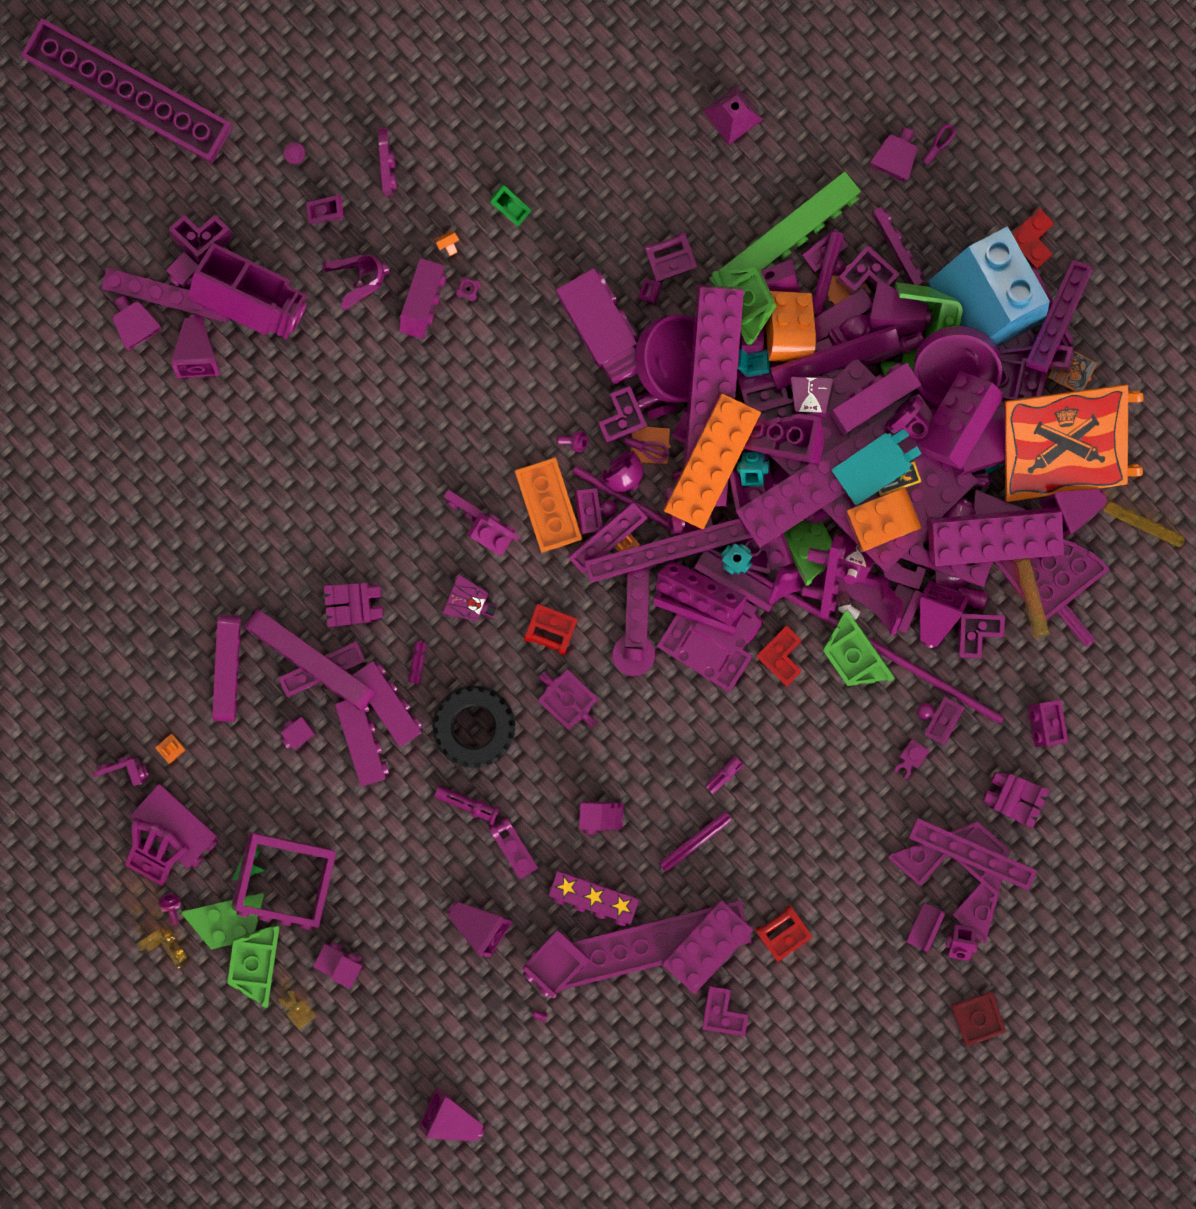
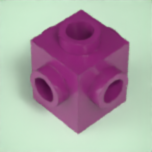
(962, 942)

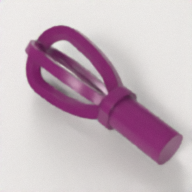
(936, 150)
(642, 446)

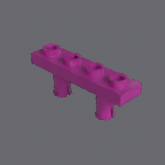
(834, 570)

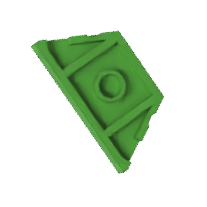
(757, 299)
(799, 541)
(854, 654)
(219, 923)
(253, 963)

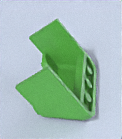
(945, 313)

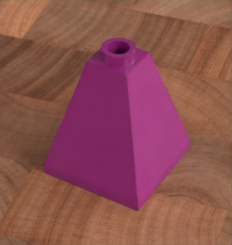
(729, 122)
(903, 313)
(193, 351)
(1075, 506)
(939, 612)
(479, 927)
(449, 1120)

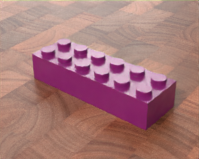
(995, 536)

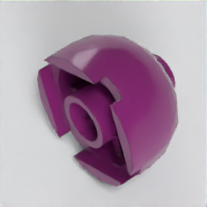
(625, 472)

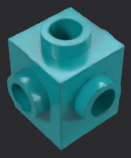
(753, 468)
(733, 567)

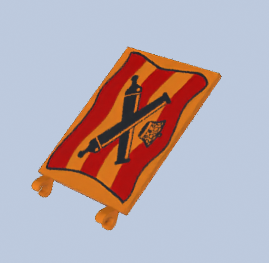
(1068, 442)

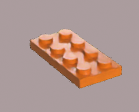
(548, 505)

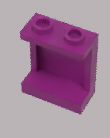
(554, 964)

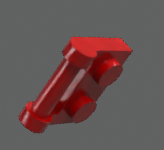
(553, 622)
(787, 940)

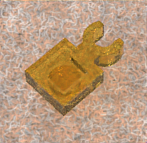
(299, 1012)

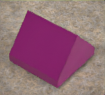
(650, 291)

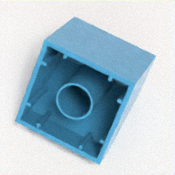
(994, 288)

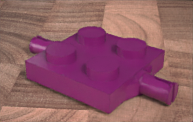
(567, 699)

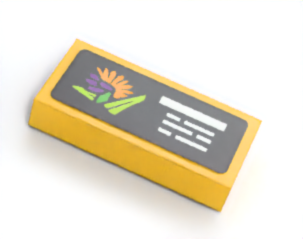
(907, 479)

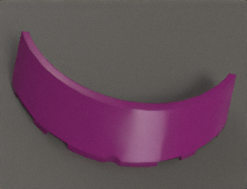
(872, 593)

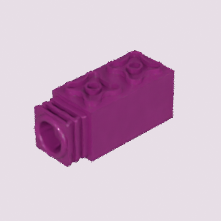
(247, 292)
(601, 324)

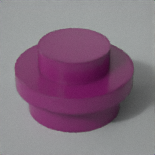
(294, 153)

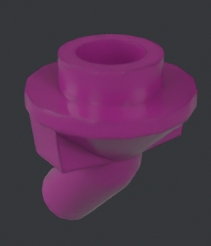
(578, 441)
(169, 903)

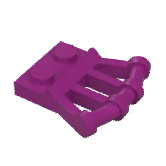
(146, 860)

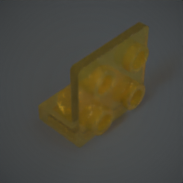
(166, 938)

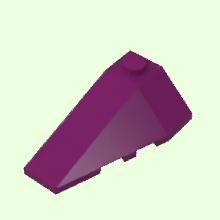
(789, 437)

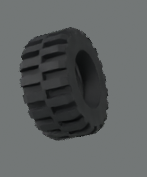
(444, 726)

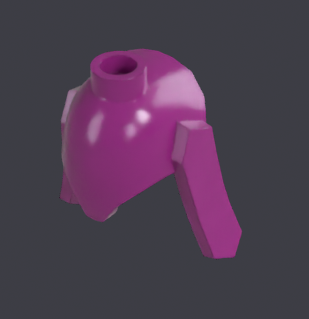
(366, 265)

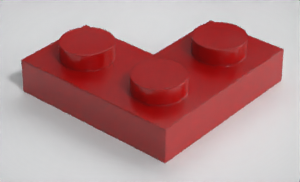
(1028, 237)
(775, 655)

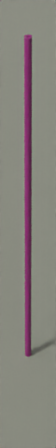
(807, 605)

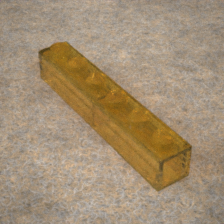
(1031, 597)

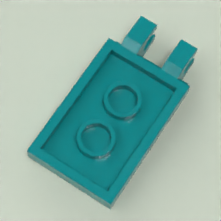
(874, 466)

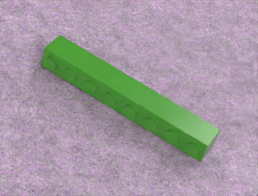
(797, 226)

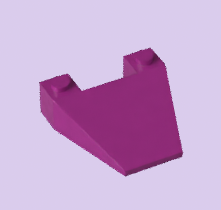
(1025, 382)

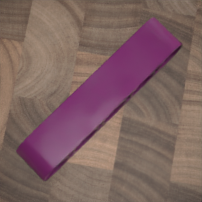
(226, 668)

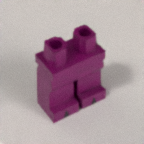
(359, 604)
(1010, 793)

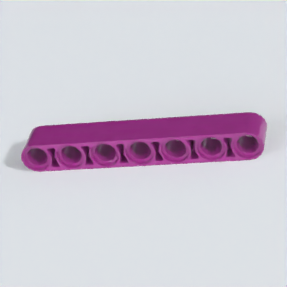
(309, 660)

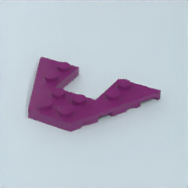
(979, 906)

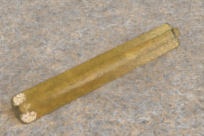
(1144, 524)

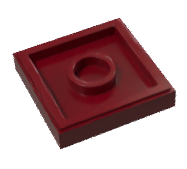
(978, 1018)

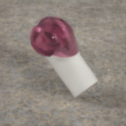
(845, 603)

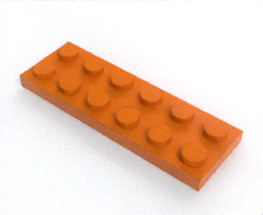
(712, 461)

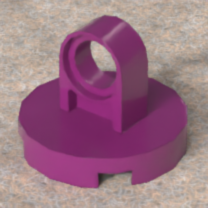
(908, 415)
(633, 660)

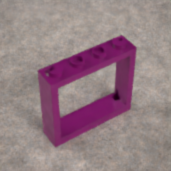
(245, 871)

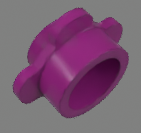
(462, 292)

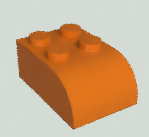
(791, 327)
(883, 519)

